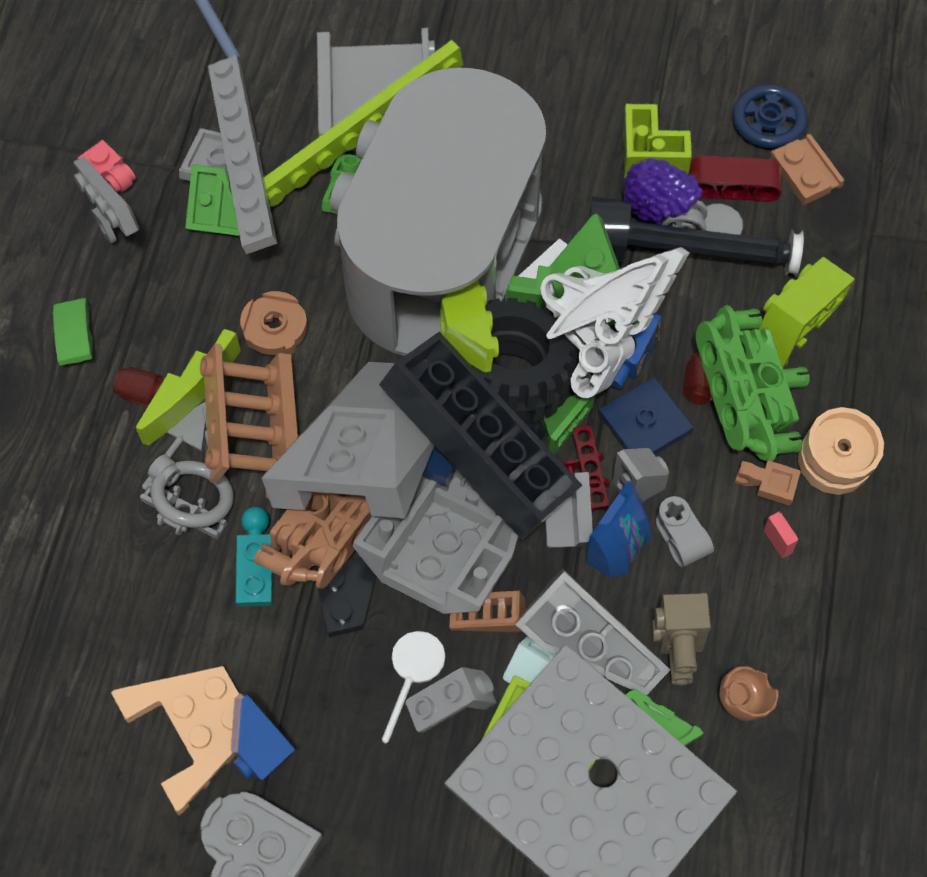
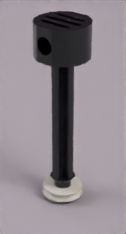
(623, 231)

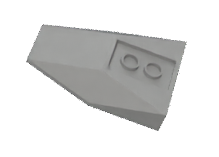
(354, 448)

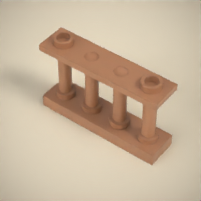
(278, 404)

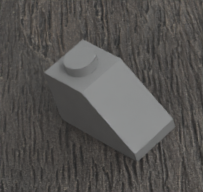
(642, 469)

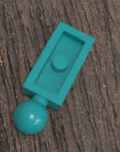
(253, 581)

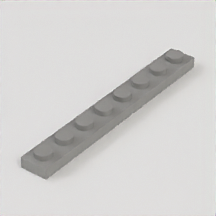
(242, 155)

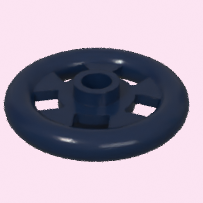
(770, 108)

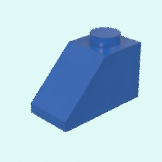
(256, 740)

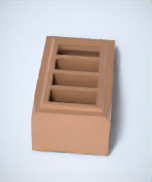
(499, 624)

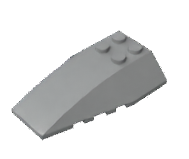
(443, 550)

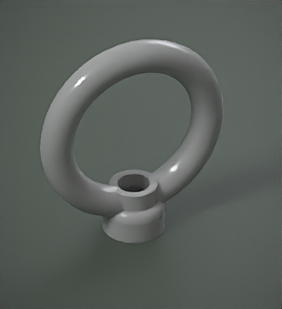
(166, 472)

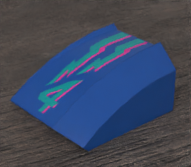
(619, 534)

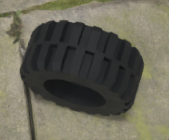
(523, 333)

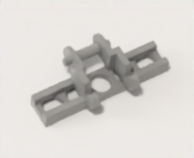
(172, 498)

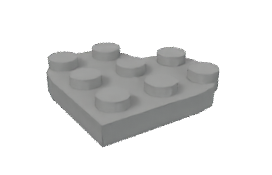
(255, 838)

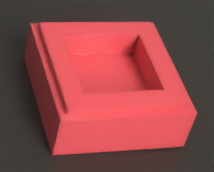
(780, 534)

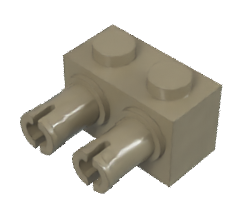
(682, 630)

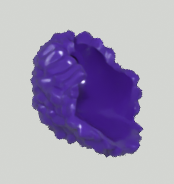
(659, 190)

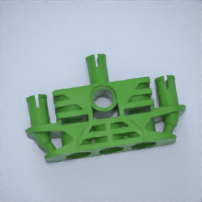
(750, 383)

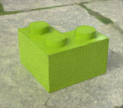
(644, 140)

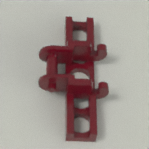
(596, 485)

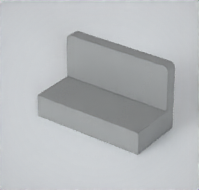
(573, 520)

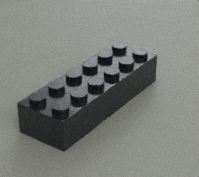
(480, 434)

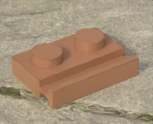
(807, 169)

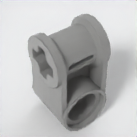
(684, 537)

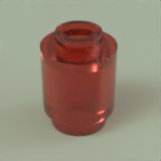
(696, 382)
(137, 385)

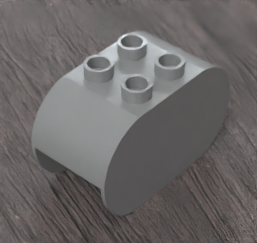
(438, 201)

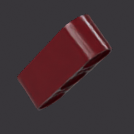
(737, 178)

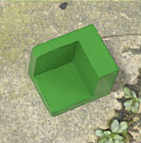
(529, 288)

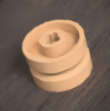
(840, 450)

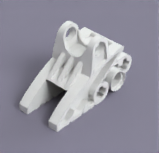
(600, 298)

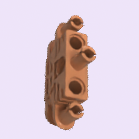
(315, 538)

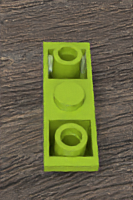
(469, 325)

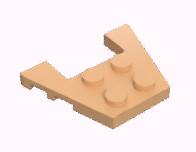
(202, 714)

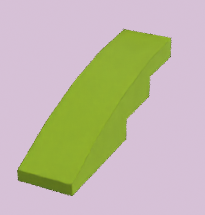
(181, 394)

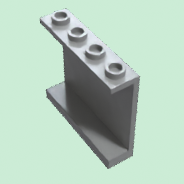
(358, 73)

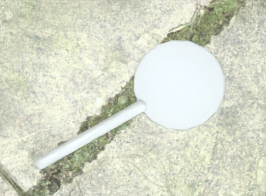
(417, 659)

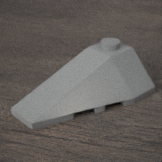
(573, 617)

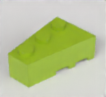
(804, 305)

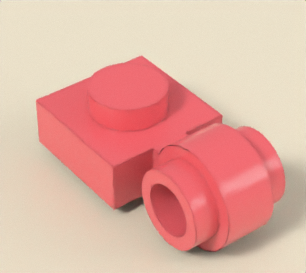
(110, 166)

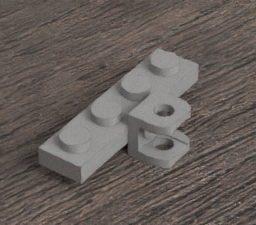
(111, 207)

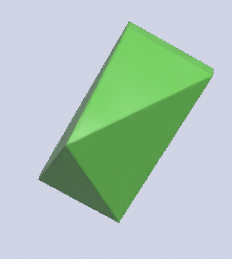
(568, 416)

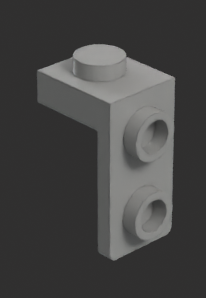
(449, 696)

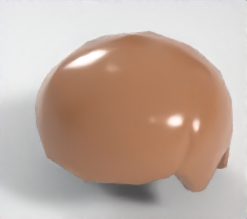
(747, 694)

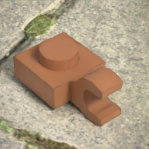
(774, 481)

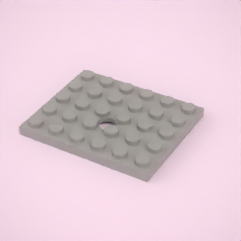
(537, 789)

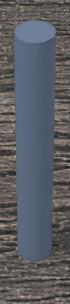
(217, 28)

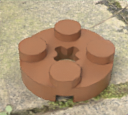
(274, 340)

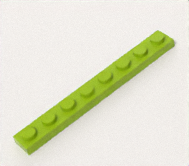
(345, 134)

